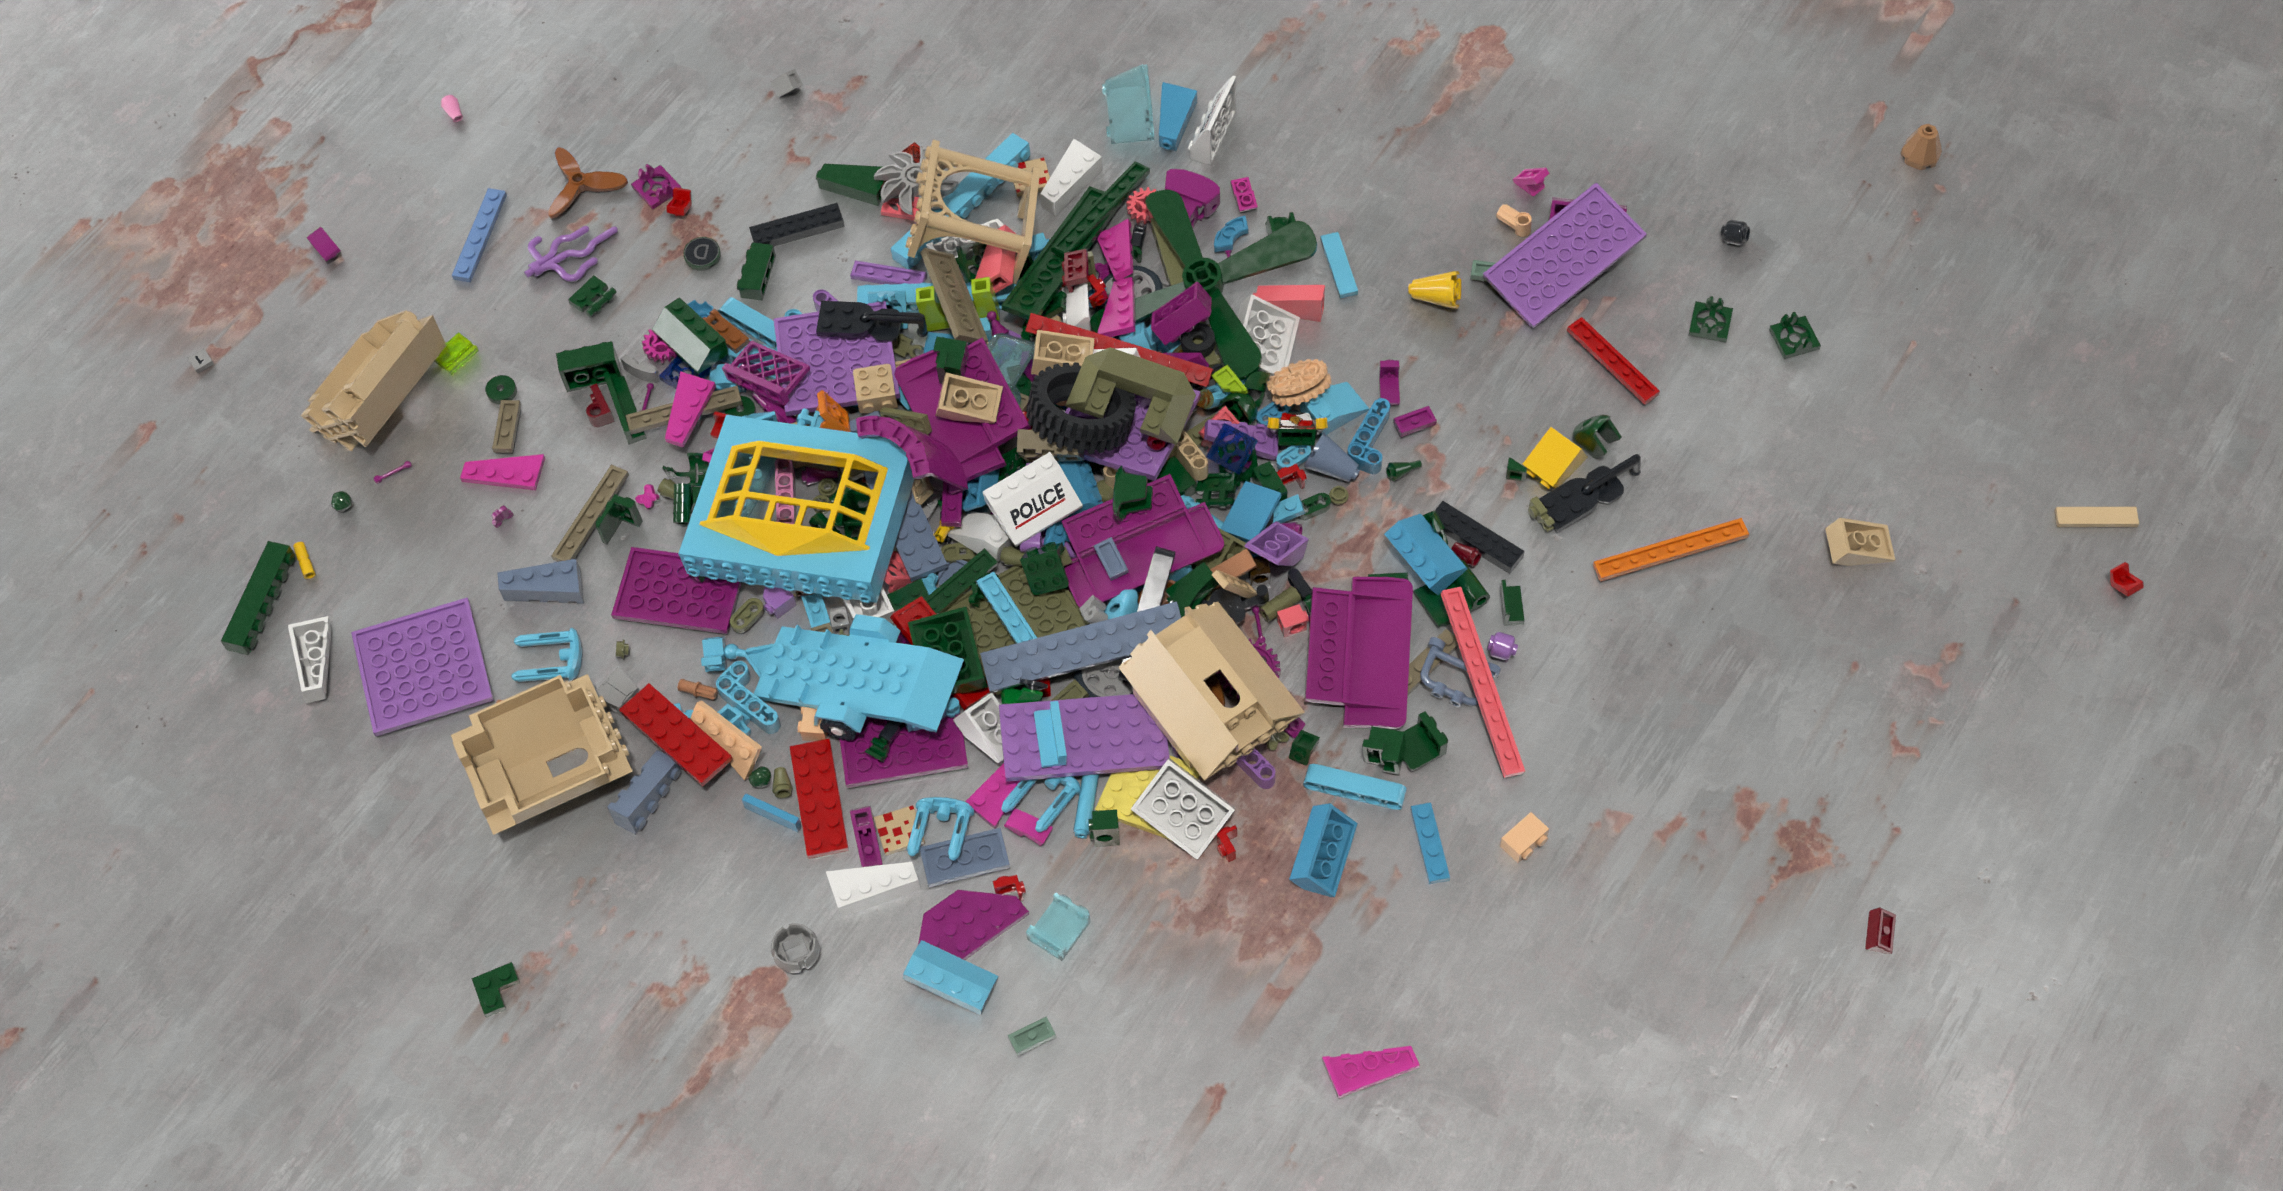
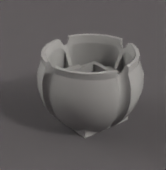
(789, 938)

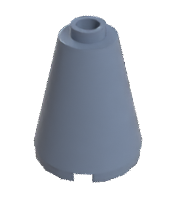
(1332, 460)

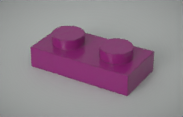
(1414, 421)

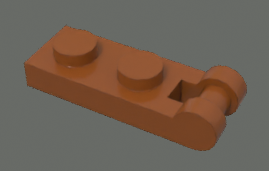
(734, 338)

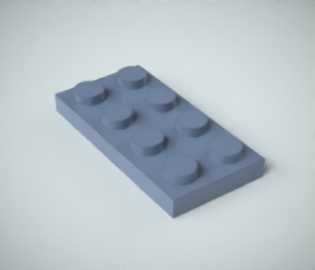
(979, 855)

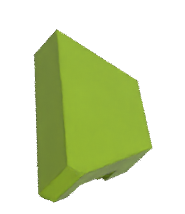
(1229, 381)

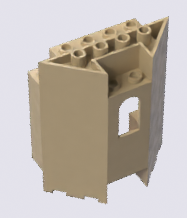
(374, 378)
(1171, 687)
(516, 738)

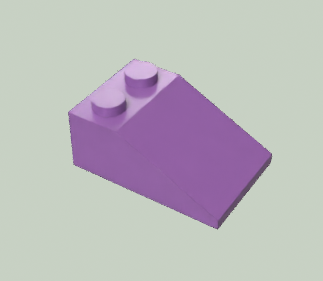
(1279, 545)

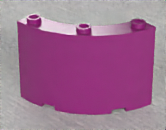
(924, 452)

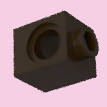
(1260, 574)

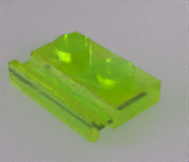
(456, 353)

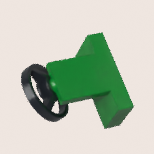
(1029, 694)

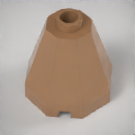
(1922, 148)

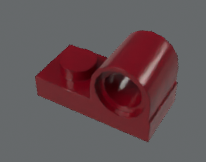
(599, 408)

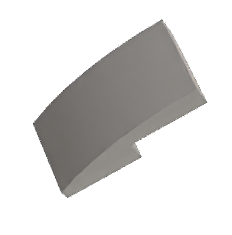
(642, 371)

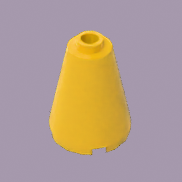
(1438, 289)

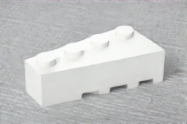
(872, 885)

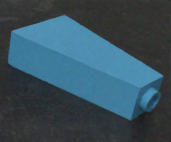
(1175, 114)

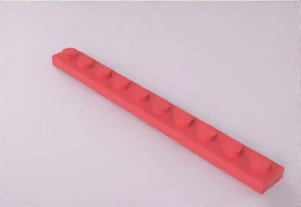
(1482, 682)

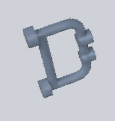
(1439, 689)

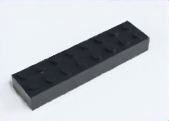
(798, 226)
(1473, 534)

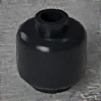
(1735, 232)

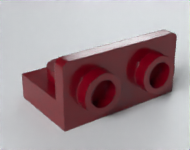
(1075, 269)

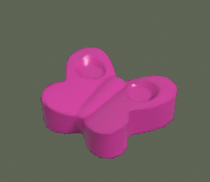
(648, 497)

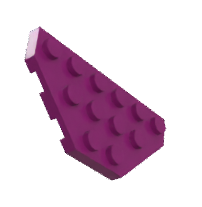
(970, 921)

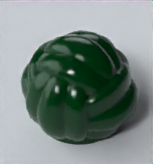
(341, 501)
(760, 777)

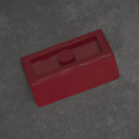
(1880, 931)

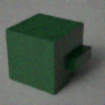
(951, 357)
(1385, 748)

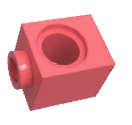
(1292, 620)

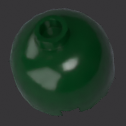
(1241, 406)

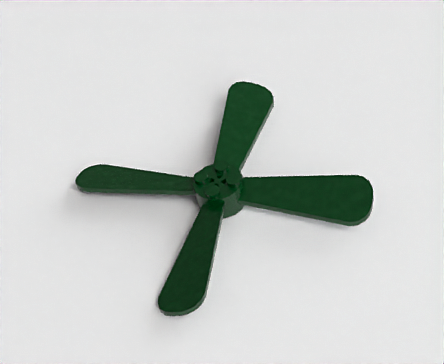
(1279, 249)

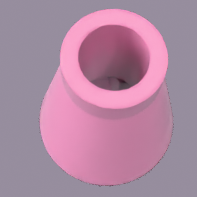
(452, 108)

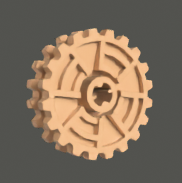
(1299, 382)

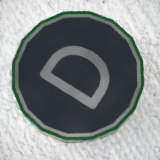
(702, 253)

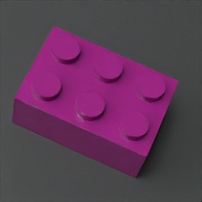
(1181, 313)

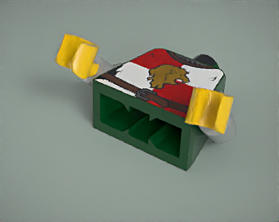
(1296, 428)

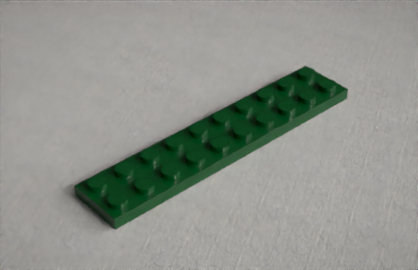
(1045, 274)

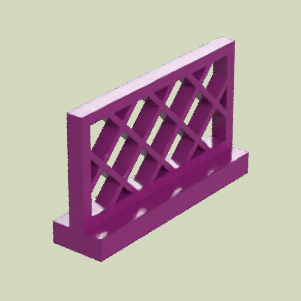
(758, 382)

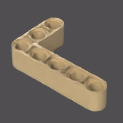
(1185, 451)

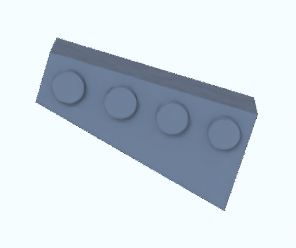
(544, 582)
(644, 792)

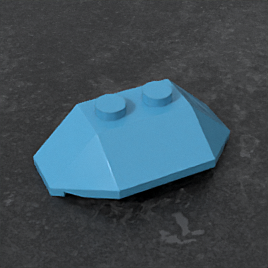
(973, 496)

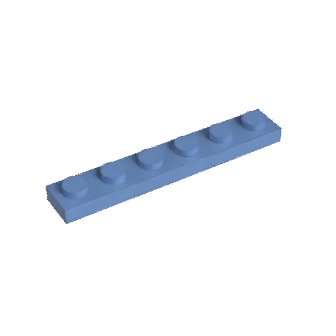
(479, 235)

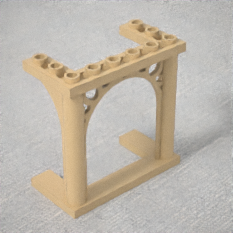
(936, 224)

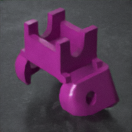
(1195, 192)

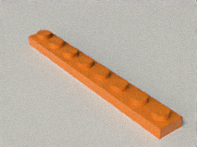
(1670, 549)

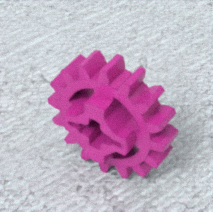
(658, 350)

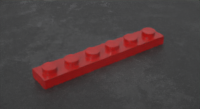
(1613, 361)

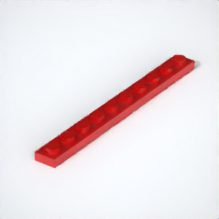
(1194, 372)

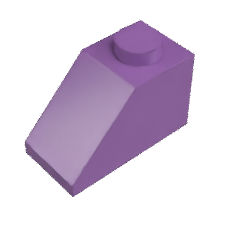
(778, 601)

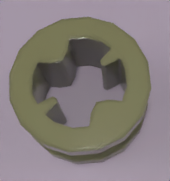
(821, 498)

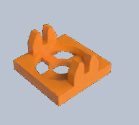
(832, 413)

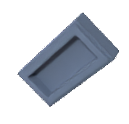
(1111, 558)

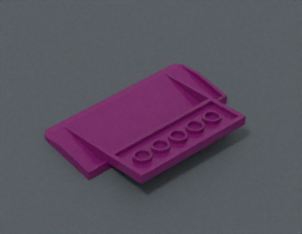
(971, 442)
(1166, 525)
(1361, 650)

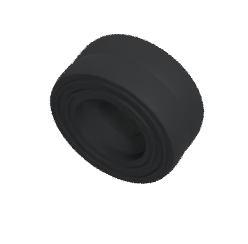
(1199, 331)

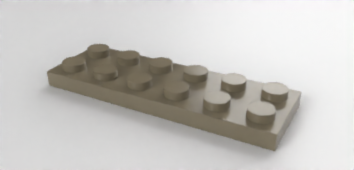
(953, 295)

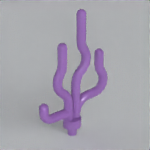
(550, 260)

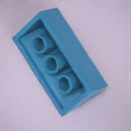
(1083, 482)
(1426, 552)
(1323, 850)

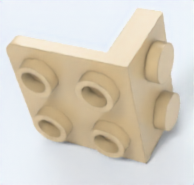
(874, 388)

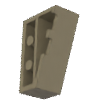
(1033, 447)

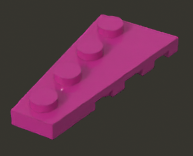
(1117, 249)
(1119, 310)

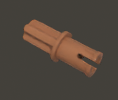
(697, 689)

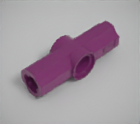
(769, 405)

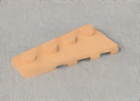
(728, 736)

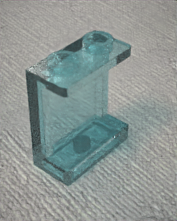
(1059, 926)

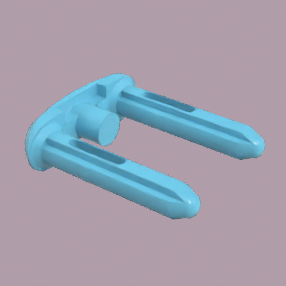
(572, 654)
(1071, 788)
(944, 807)

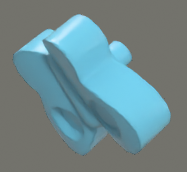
(930, 582)

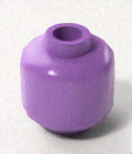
(1502, 646)

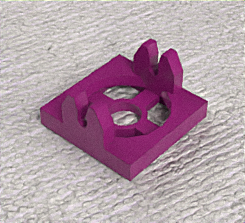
(661, 194)

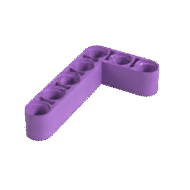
(1253, 771)

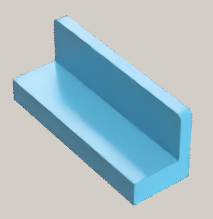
(1050, 736)

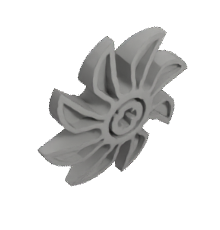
(902, 180)

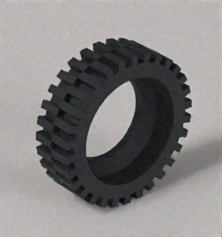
(1070, 431)

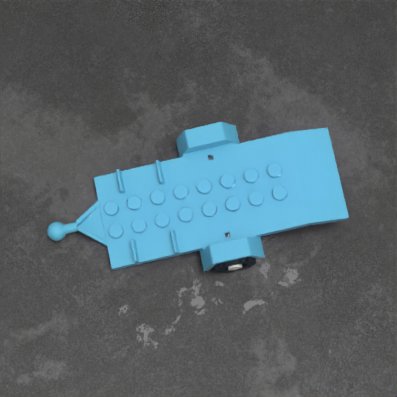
(854, 676)

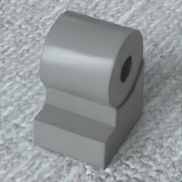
(1093, 610)
(839, 620)

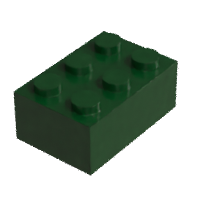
(586, 365)

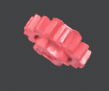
(1137, 206)

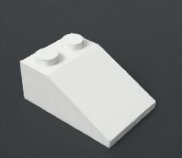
(981, 532)
(880, 609)
(982, 726)

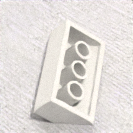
(1077, 306)

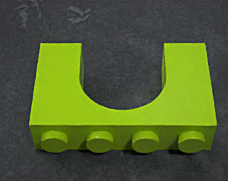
(930, 306)

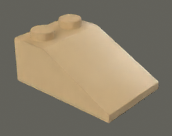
(1059, 348)
(968, 399)
(1859, 542)

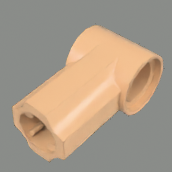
(1519, 221)

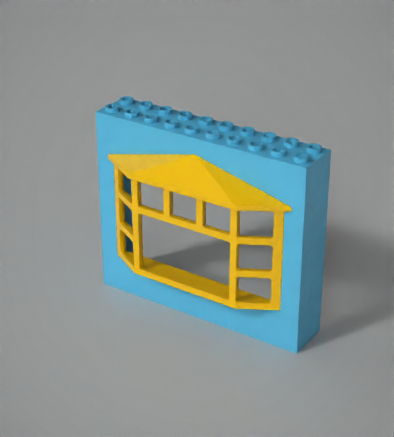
(792, 553)

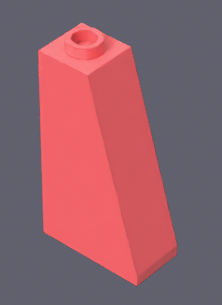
(998, 265)
(1300, 300)

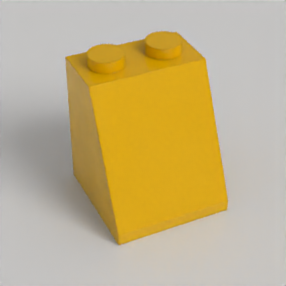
(1554, 459)

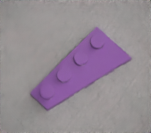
(1267, 442)

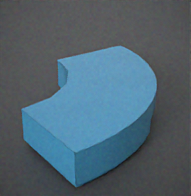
(1229, 233)

